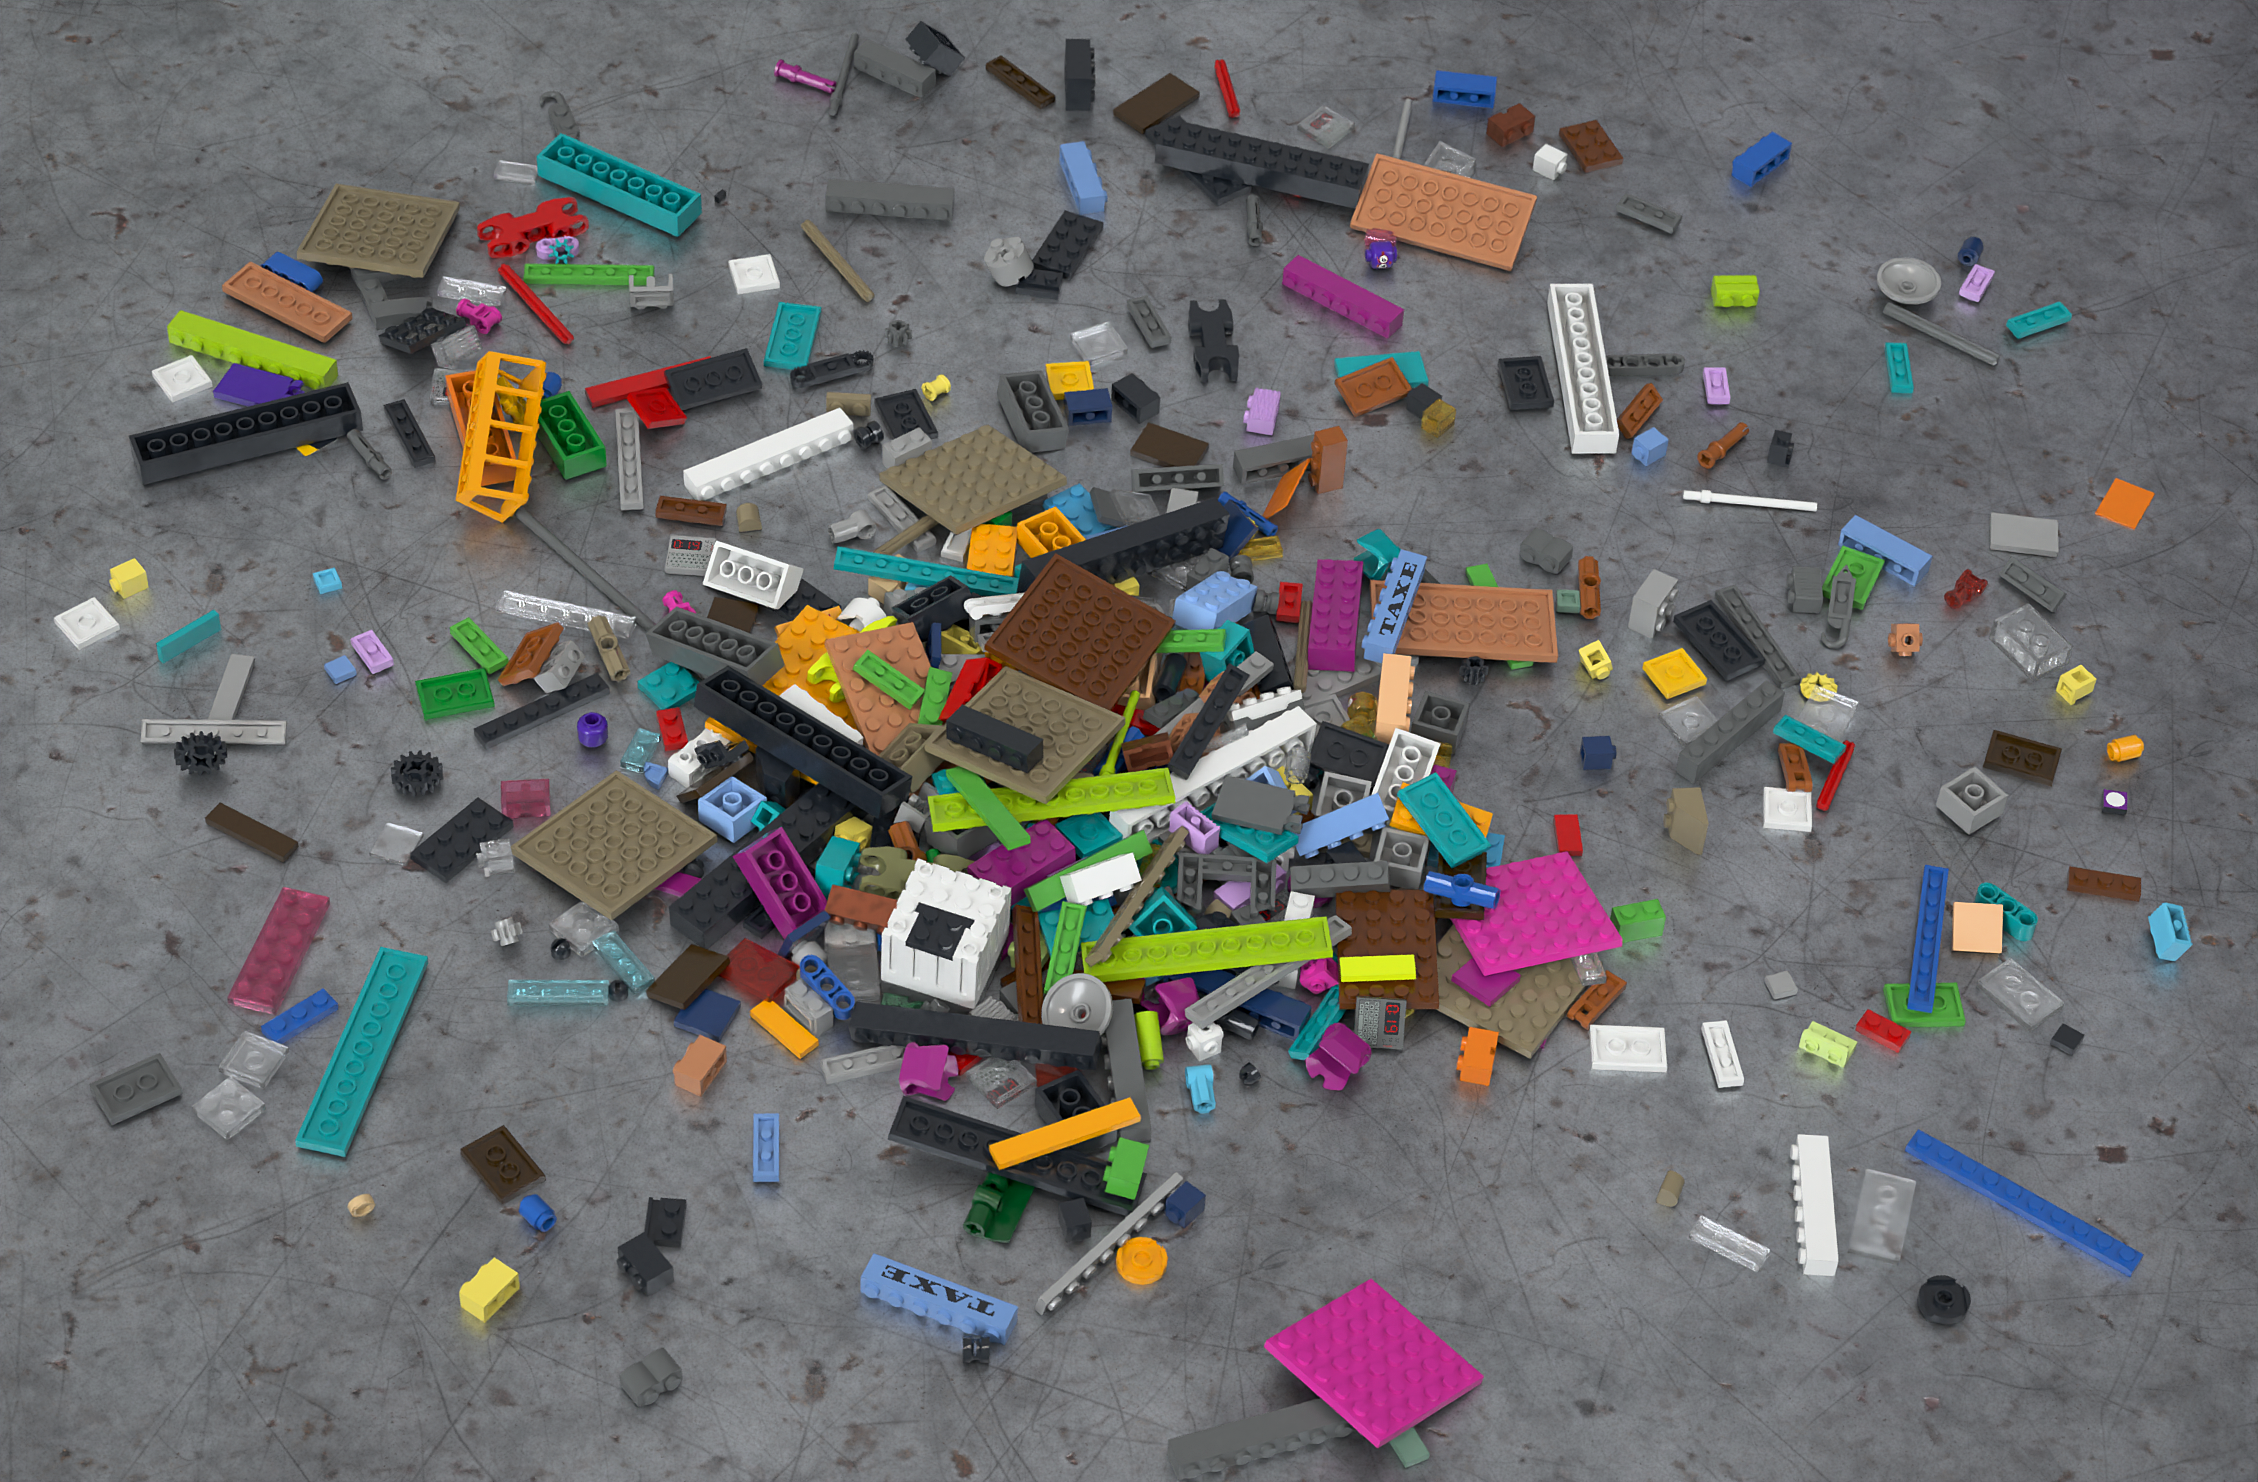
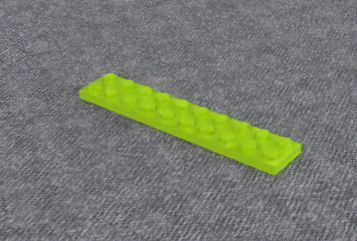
(1075, 798)
(1213, 949)

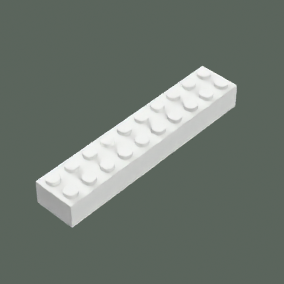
(1582, 369)
(1240, 759)

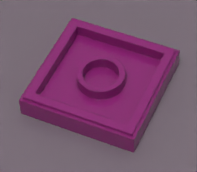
(1485, 988)

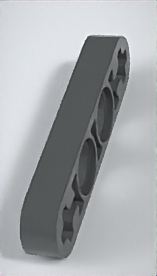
(1673, 365)

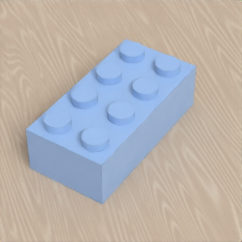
(1214, 602)

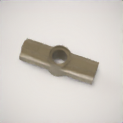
(612, 657)

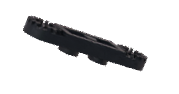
(831, 369)

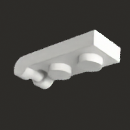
(991, 605)

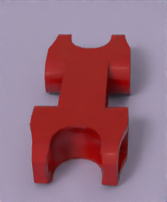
(519, 232)

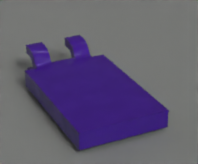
(254, 386)

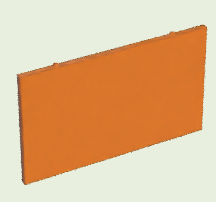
(1285, 490)

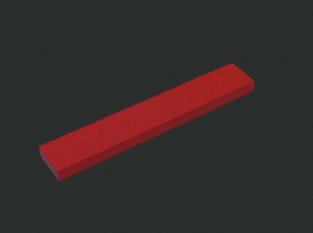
(619, 389)

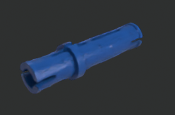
(1263, 524)

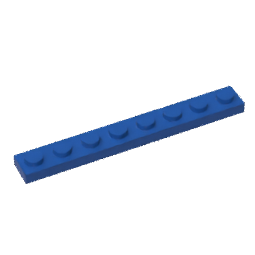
(1927, 939)

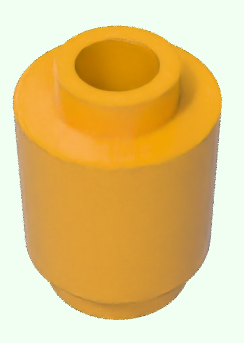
(2125, 748)

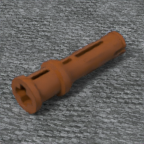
(1717, 449)

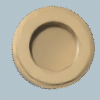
(361, 1205)

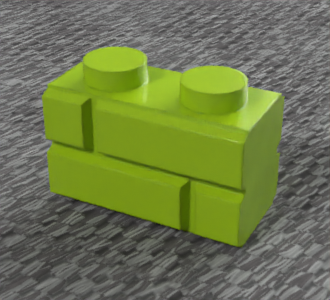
(1735, 290)

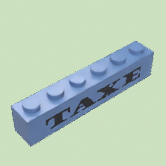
(1394, 606)
(939, 1299)

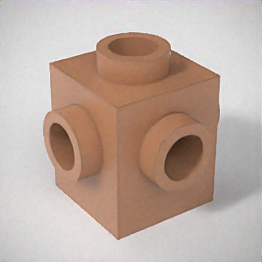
(1897, 637)

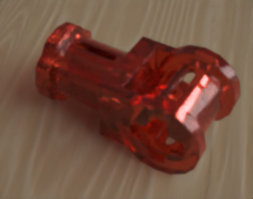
(1966, 588)

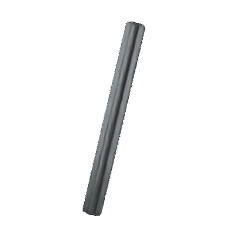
(1941, 334)

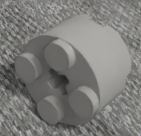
(1008, 261)

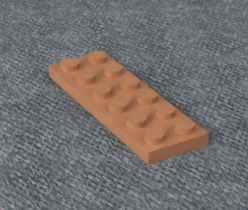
(287, 302)

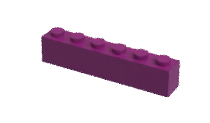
(1343, 296)

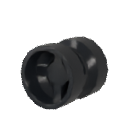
(867, 435)
(982, 1349)

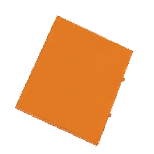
(2125, 503)

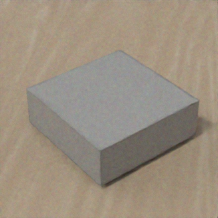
(1780, 985)

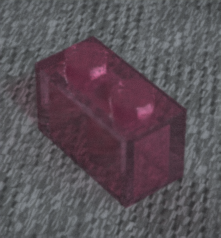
(526, 798)

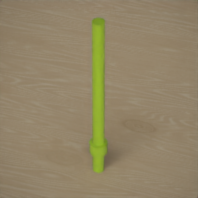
(1108, 767)

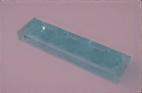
(558, 992)

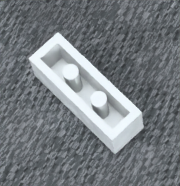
(1101, 879)

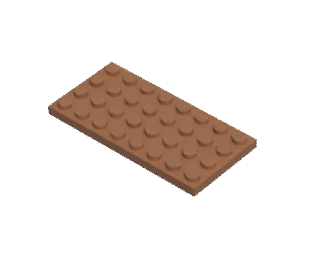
(1444, 211)
(1478, 622)
(873, 710)

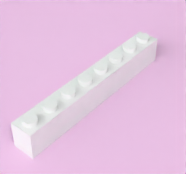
(768, 455)

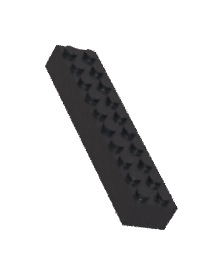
(1261, 163)
(245, 433)
(1141, 546)
(803, 742)
(725, 894)

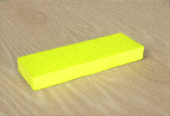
(1377, 968)

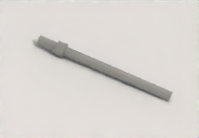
(1402, 129)

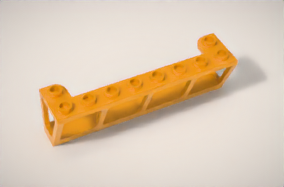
(478, 430)

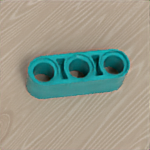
(2017, 918)

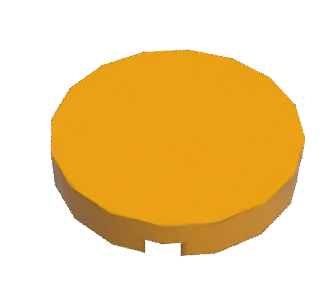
(1141, 1261)

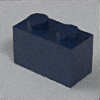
(1087, 407)

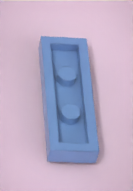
(766, 1147)

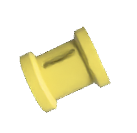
(936, 387)

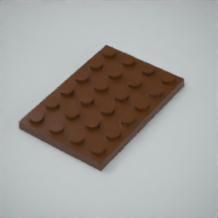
(1386, 926)

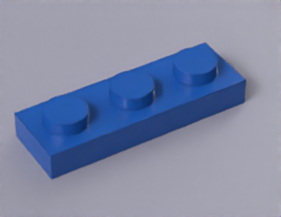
(300, 1017)

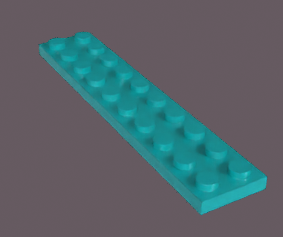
(362, 1052)

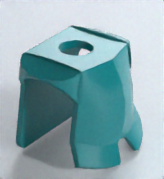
(1379, 554)

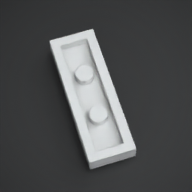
(1722, 1054)

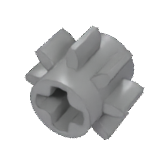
(506, 931)

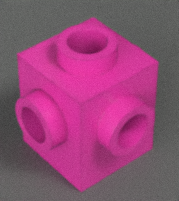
(1319, 974)

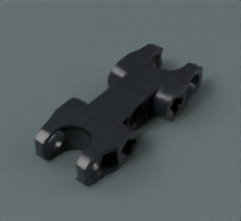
(1214, 352)

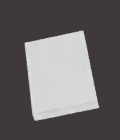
(1628, 1048)

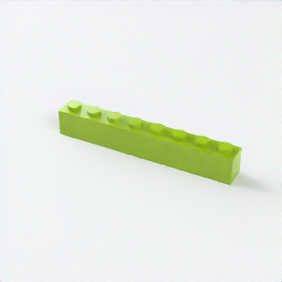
(251, 350)

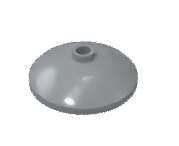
(1908, 281)
(1077, 995)

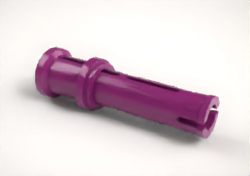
(796, 74)

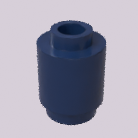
(1970, 251)

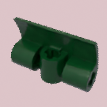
(997, 1208)

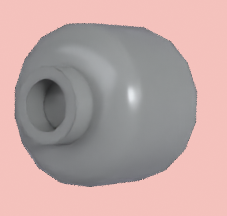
(808, 948)

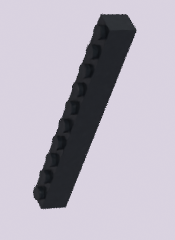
(976, 1035)

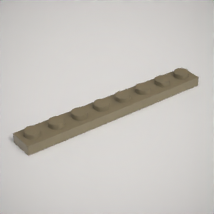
(1133, 902)

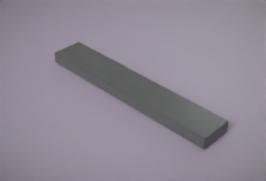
(1753, 629)

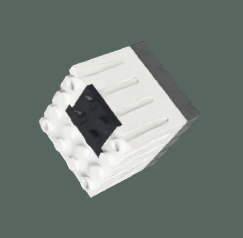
(945, 938)

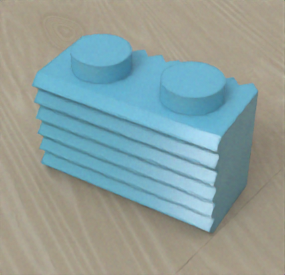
(2169, 931)

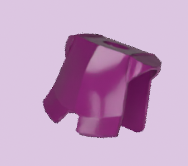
(1173, 1001)
(1338, 1056)
(927, 1071)

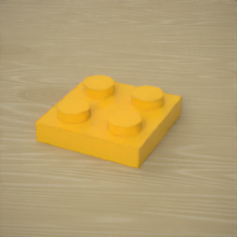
(1068, 377)
(1674, 673)

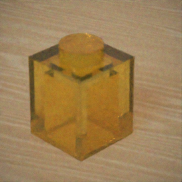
(1438, 418)

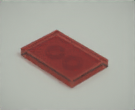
(759, 970)

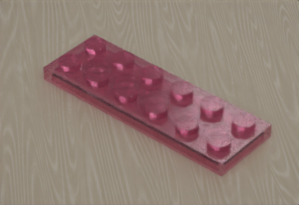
(278, 950)

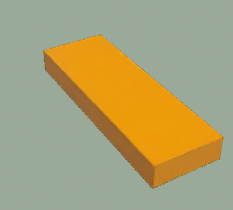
(784, 1028)

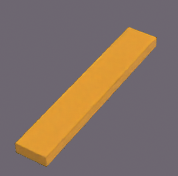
(1064, 1133)

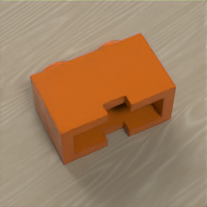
(1478, 1056)

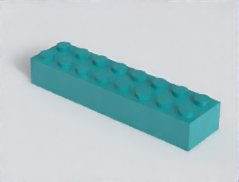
(619, 184)

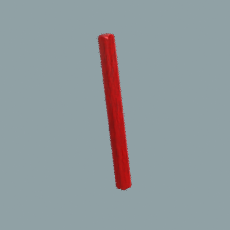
(536, 304)

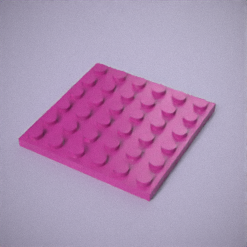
(1540, 917)
(1374, 1362)

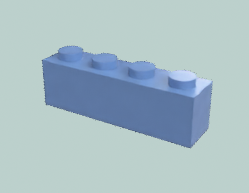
(1082, 178)
(1900, 557)
(1340, 824)

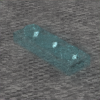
(623, 962)

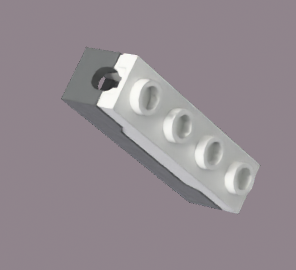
(1258, 711)

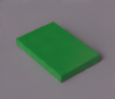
(454, 693)

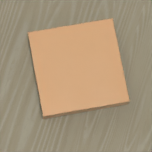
(1977, 927)

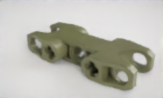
(896, 869)

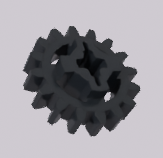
(200, 753)
(417, 773)

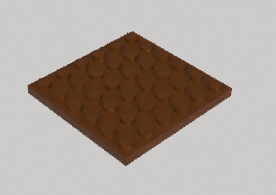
(1080, 634)

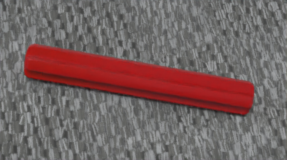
(1227, 88)
(1834, 777)

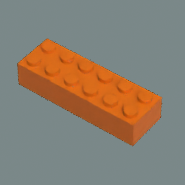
(499, 444)

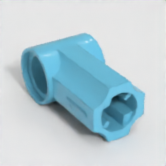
(1200, 1082)

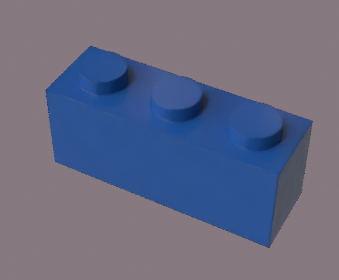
(1464, 89)
(1761, 159)

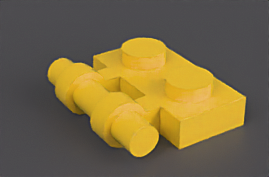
(511, 404)

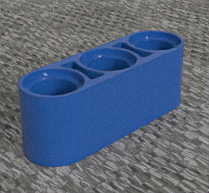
(293, 271)
(825, 976)

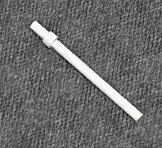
(1706, 496)

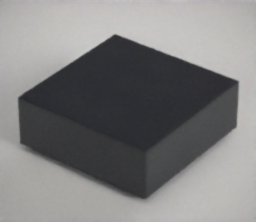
(2067, 1039)

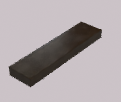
(1020, 82)
(251, 832)

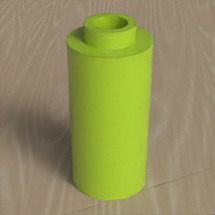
(1149, 1039)

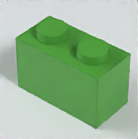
(1639, 920)
(1126, 1168)

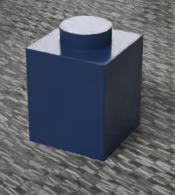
(1597, 752)
(1185, 1204)

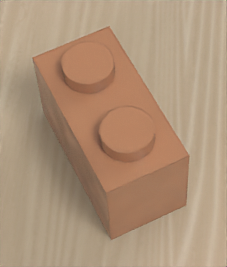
(700, 1065)

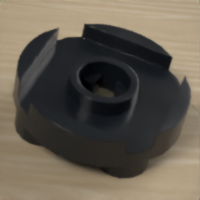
(1939, 1312)

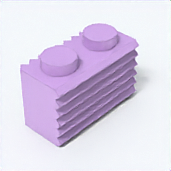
(1263, 411)
(1202, 834)

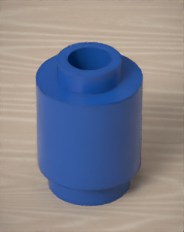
(551, 385)
(537, 1212)

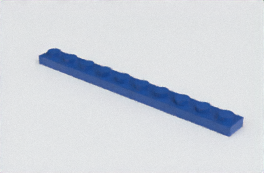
(2024, 1203)

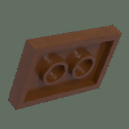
(1591, 146)

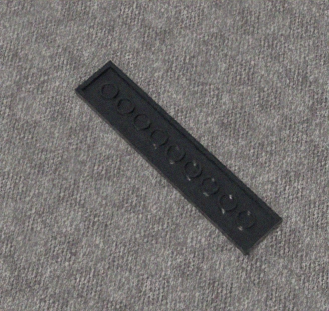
(968, 1142)

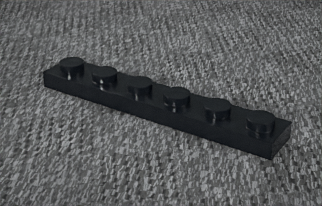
(541, 711)
(1207, 721)

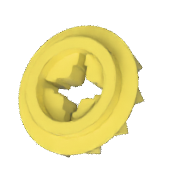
(1808, 683)

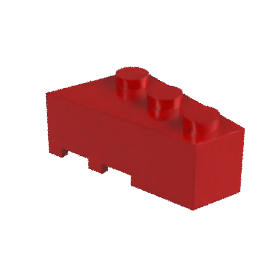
(971, 680)

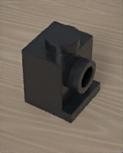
(1781, 449)

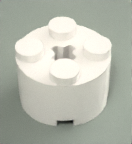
(861, 613)

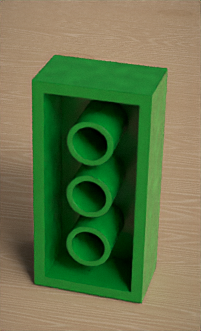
(569, 436)

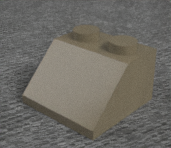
(1687, 818)

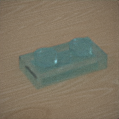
(640, 750)

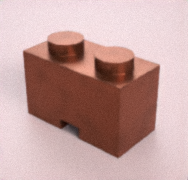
(1511, 125)
(1147, 752)

